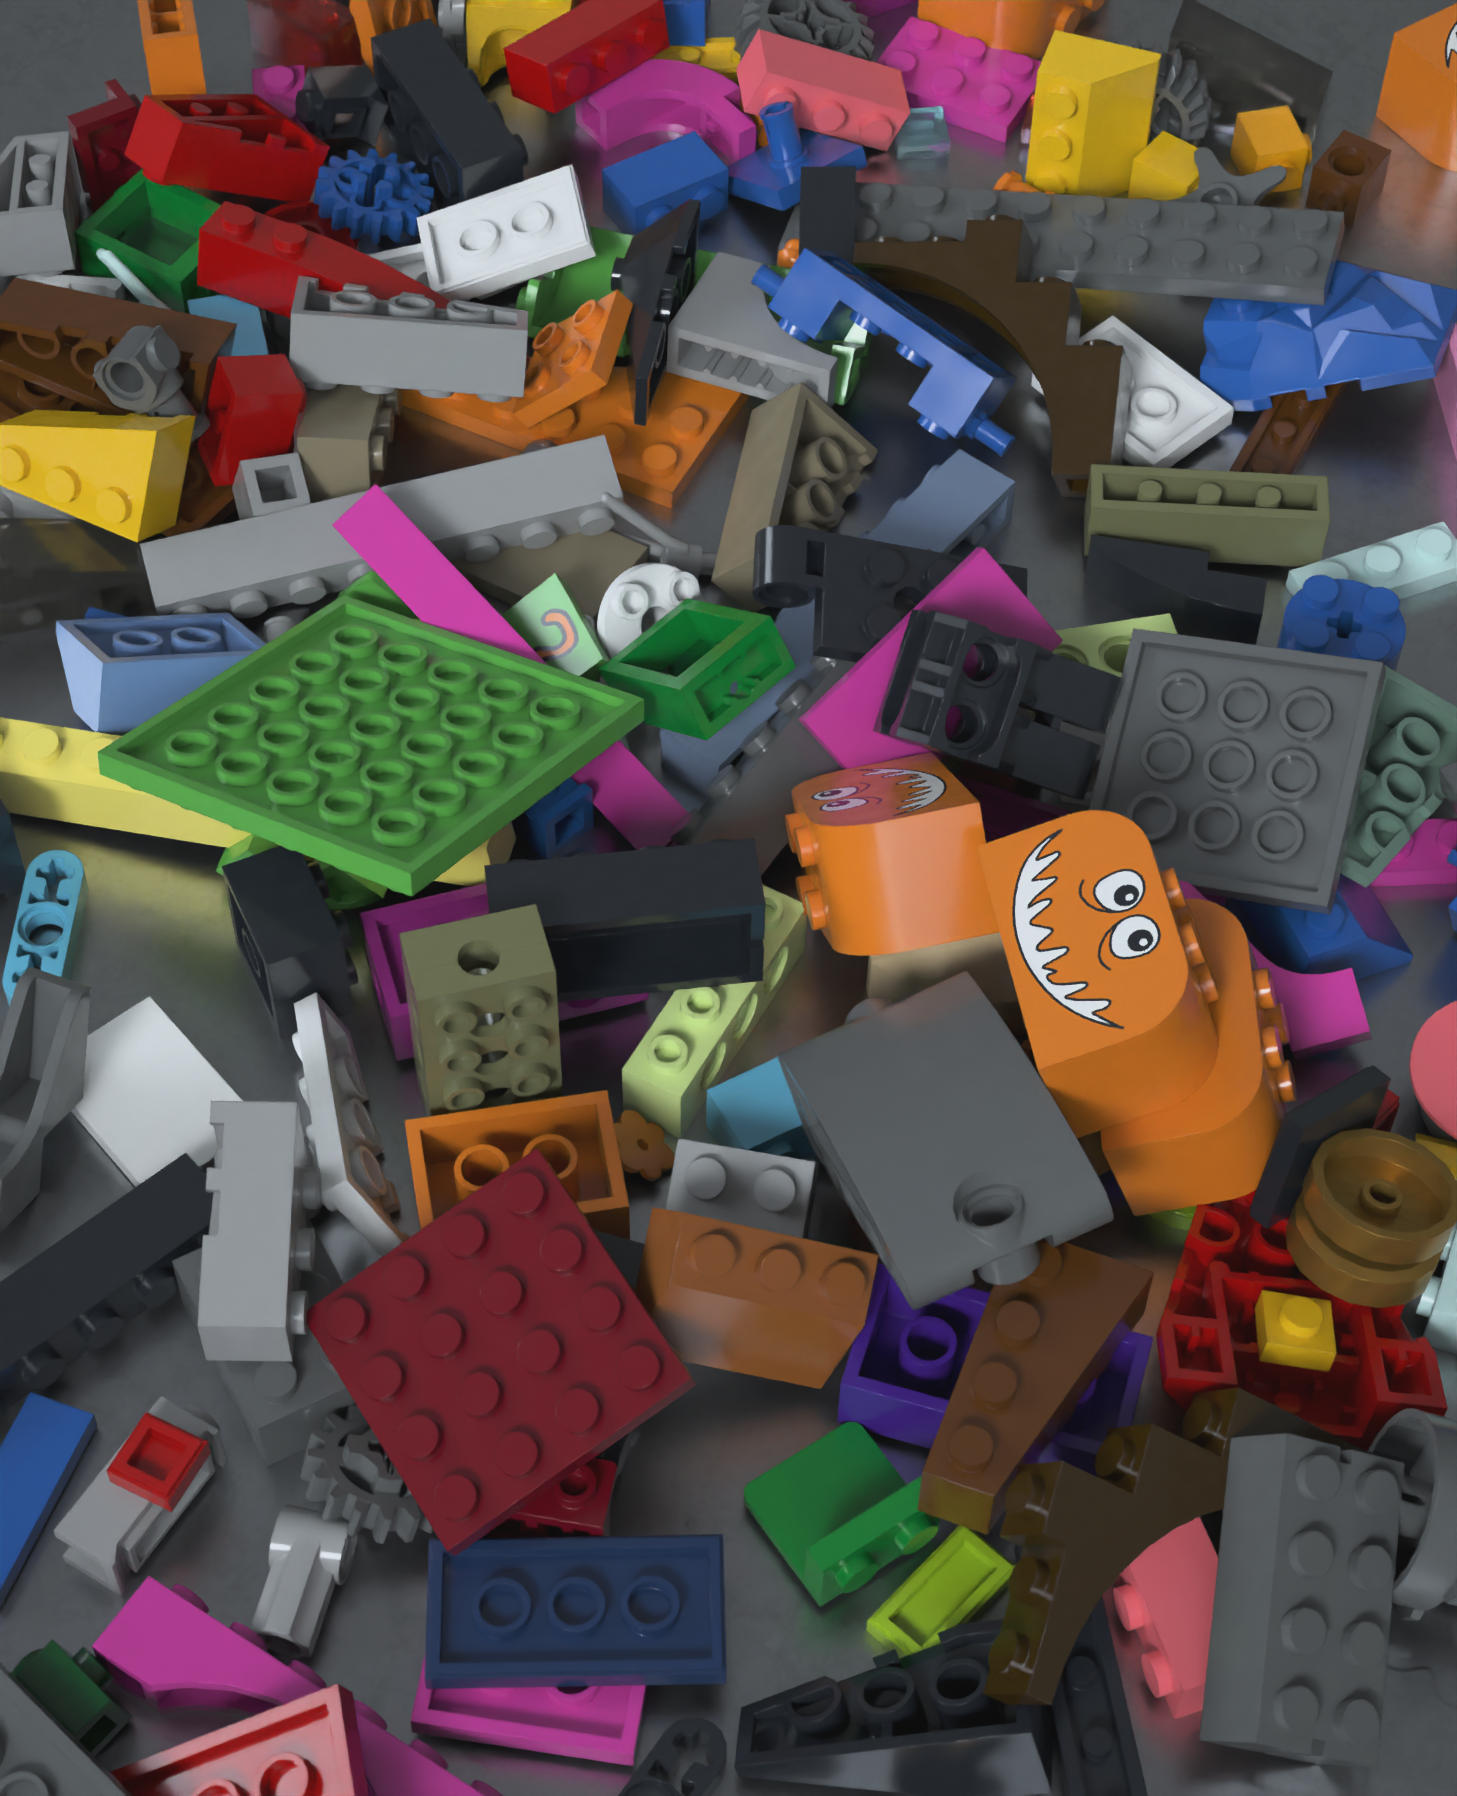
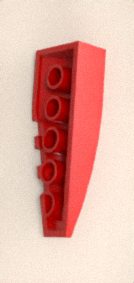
(262, 258)

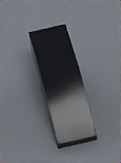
(1176, 581)

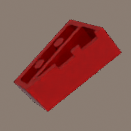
(225, 146)

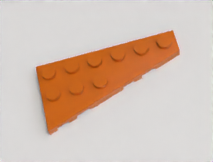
(648, 459)

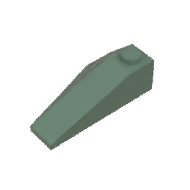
(1401, 774)

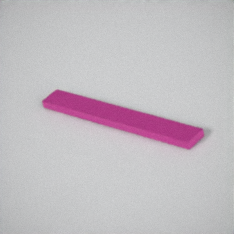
(447, 600)

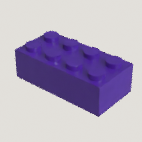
(911, 1360)

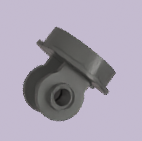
(1427, 1509)

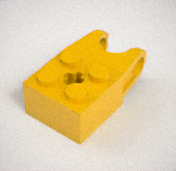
(501, 22)

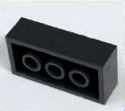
(443, 116)

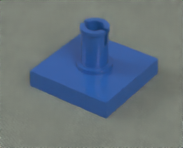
(774, 172)

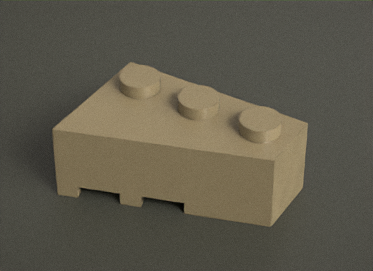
(346, 440)

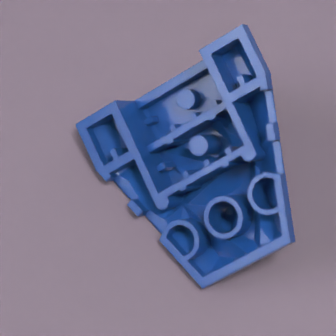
(1368, 331)

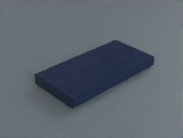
(576, 1612)

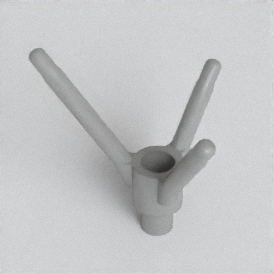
(669, 548)

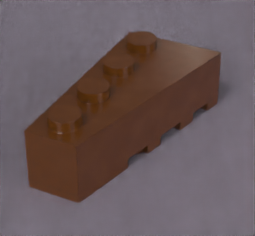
(61, 333)
(1025, 1375)

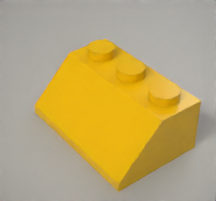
(1090, 115)

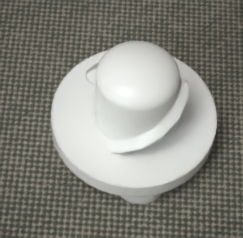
(639, 601)

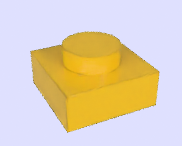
(1295, 1331)

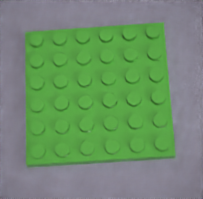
(373, 742)

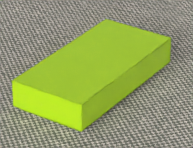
(943, 1592)

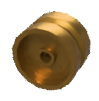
(1372, 1218)

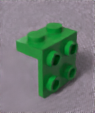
(839, 1512)

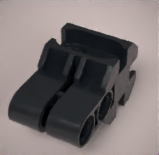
(1008, 675)

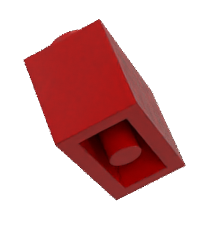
(250, 413)

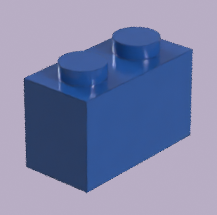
(661, 179)

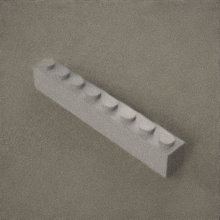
(462, 512)

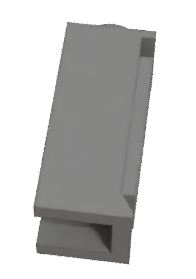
(119, 1530)

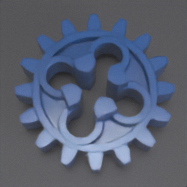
(347, 190)

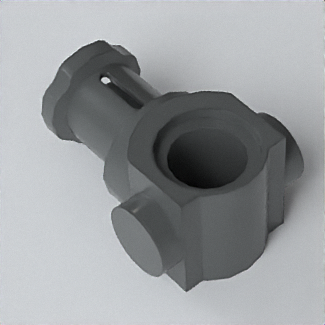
(145, 378)

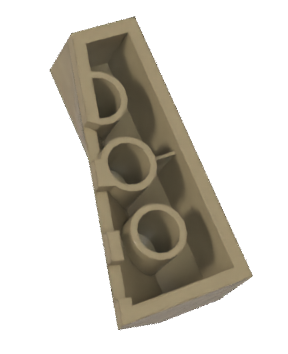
(791, 471)

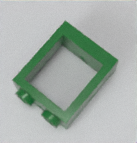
(124, 215)
(705, 653)

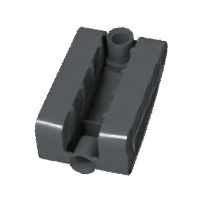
(943, 1140)

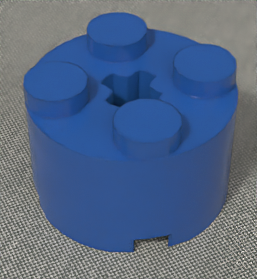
(1344, 621)

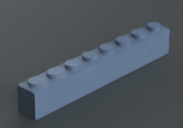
(950, 513)

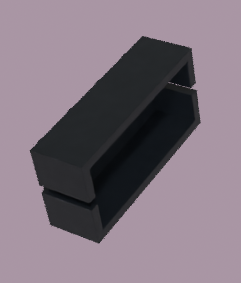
(643, 916)

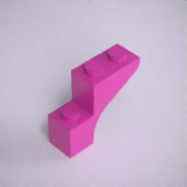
(1319, 1008)

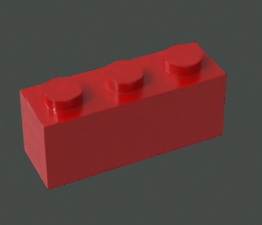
(584, 50)

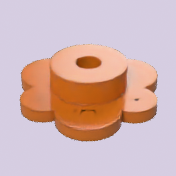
(642, 1146)

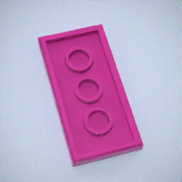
(848, 710)

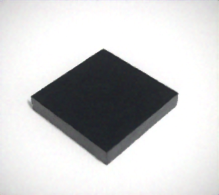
(1343, 1107)

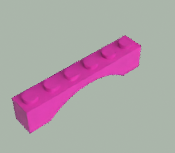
(186, 1661)

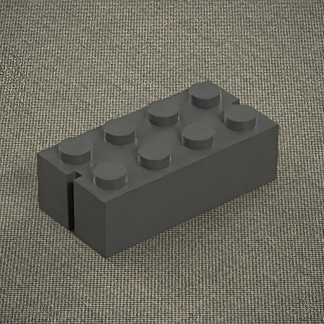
(1303, 1601)

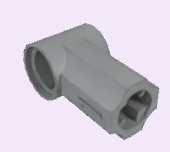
(305, 1565)

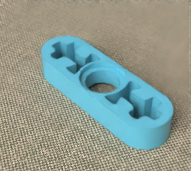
(37, 909)

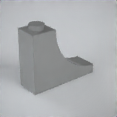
(736, 344)

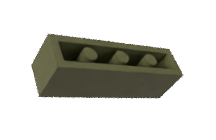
(1212, 511)

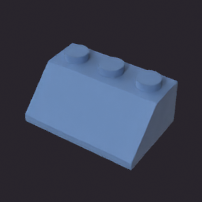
(140, 665)

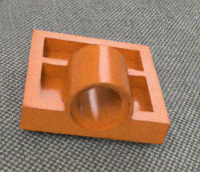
(573, 358)

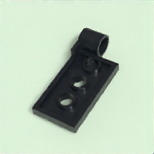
(850, 582)

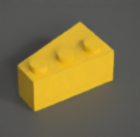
(100, 467)

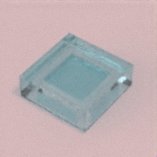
(923, 135)

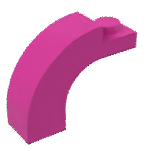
(670, 99)

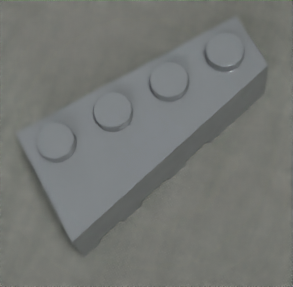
(406, 343)

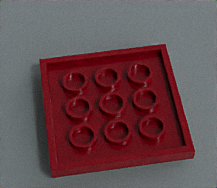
(497, 1351)

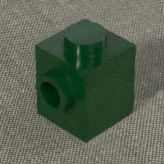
(74, 1693)

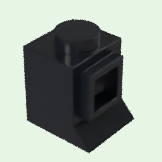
(341, 103)

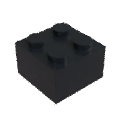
(290, 934)

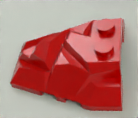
(1212, 1340)

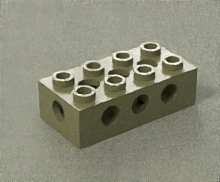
(486, 1023)

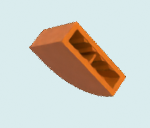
(171, 47)

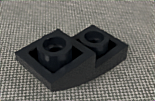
(828, 210)

